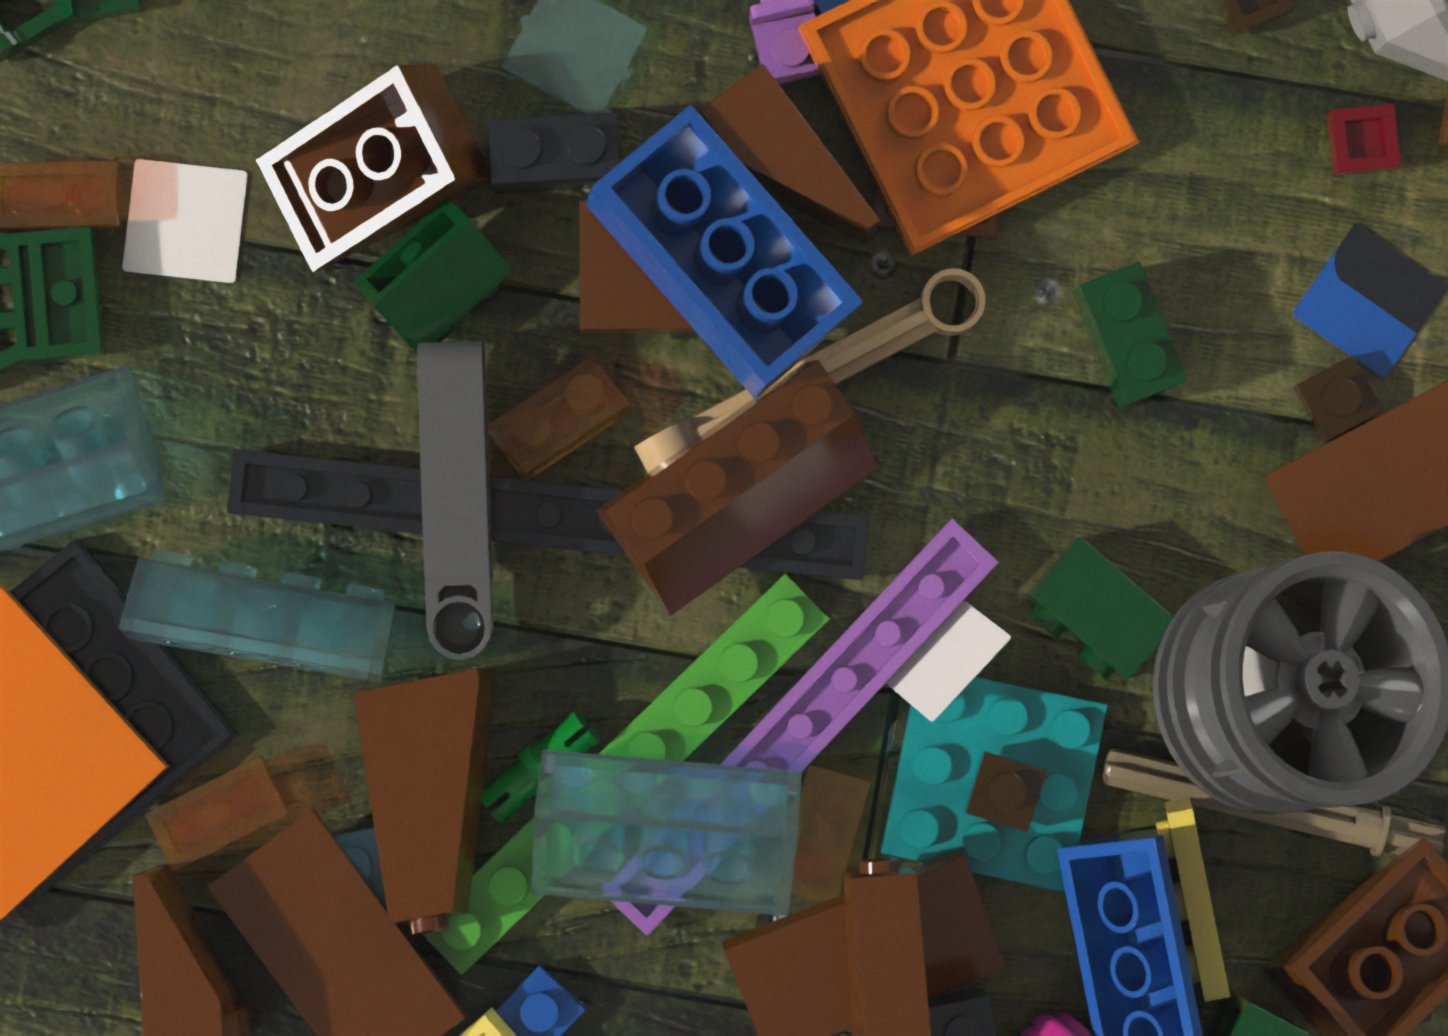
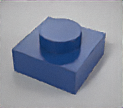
(540, 1006)

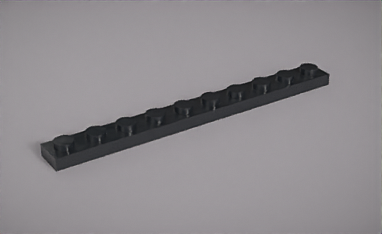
(520, 511)

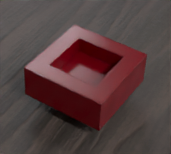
(1363, 139)

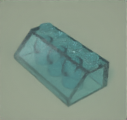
(75, 458)
(258, 618)
(665, 832)

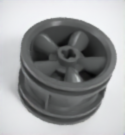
(1371, 662)

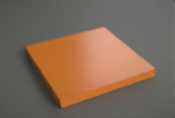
(966, 104)
(63, 756)

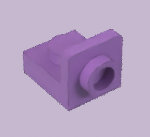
(779, 41)

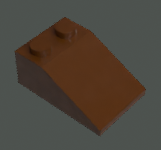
(787, 155)
(374, 164)
(1376, 955)
(180, 970)

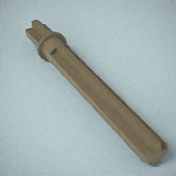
(1347, 824)

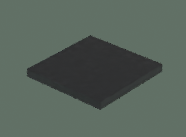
(143, 680)

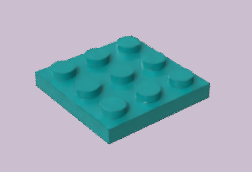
(942, 761)

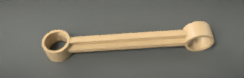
(839, 359)

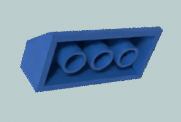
(722, 251)
(1129, 936)

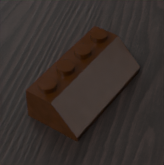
(740, 486)

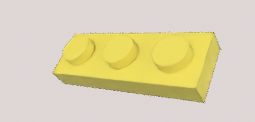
(1194, 899)

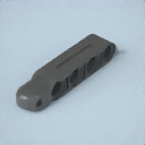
(455, 496)

